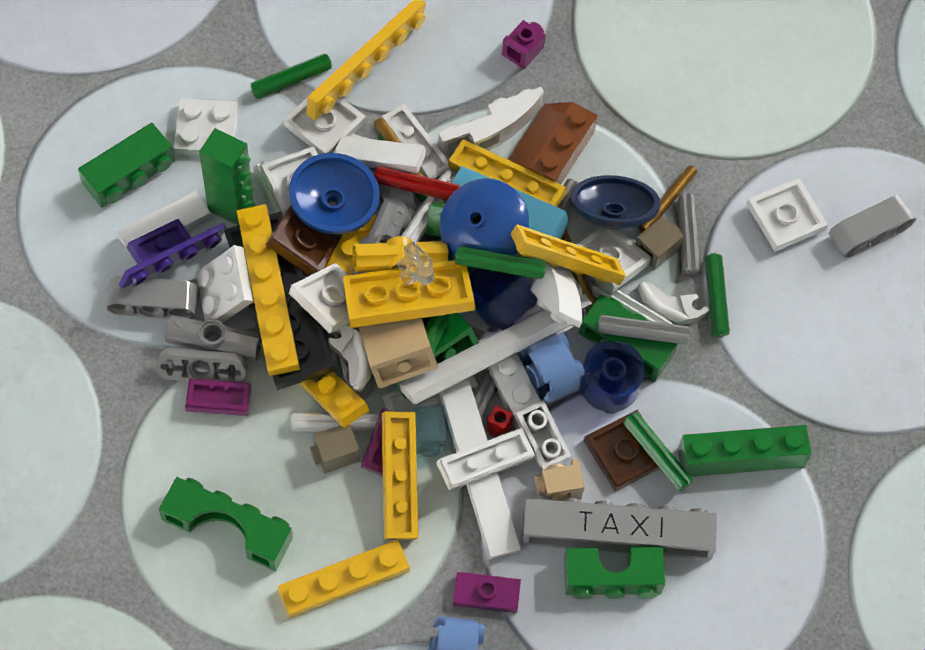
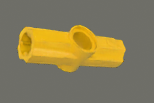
(386, 255)

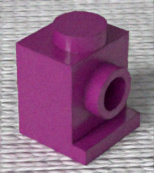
(524, 43)

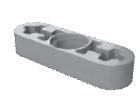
(211, 357)

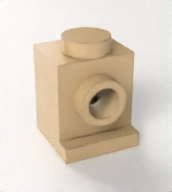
(561, 481)

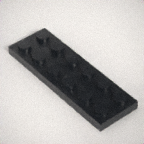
(308, 335)

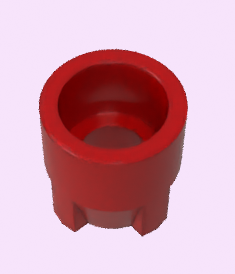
(495, 428)

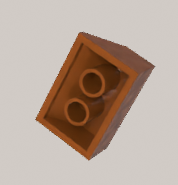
(555, 140)

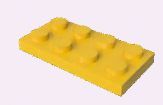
(385, 298)

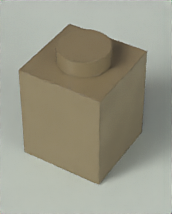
(660, 241)
(335, 448)

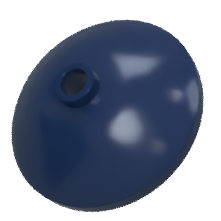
(615, 201)

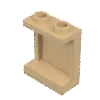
(398, 350)

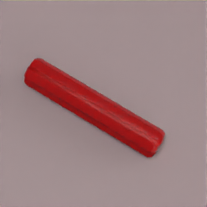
(414, 183)

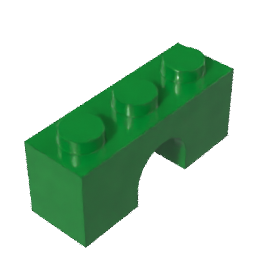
(588, 577)

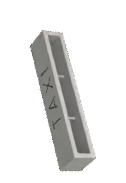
(618, 527)

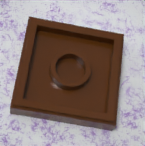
(301, 244)
(619, 454)

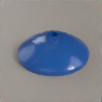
(334, 179)
(499, 209)

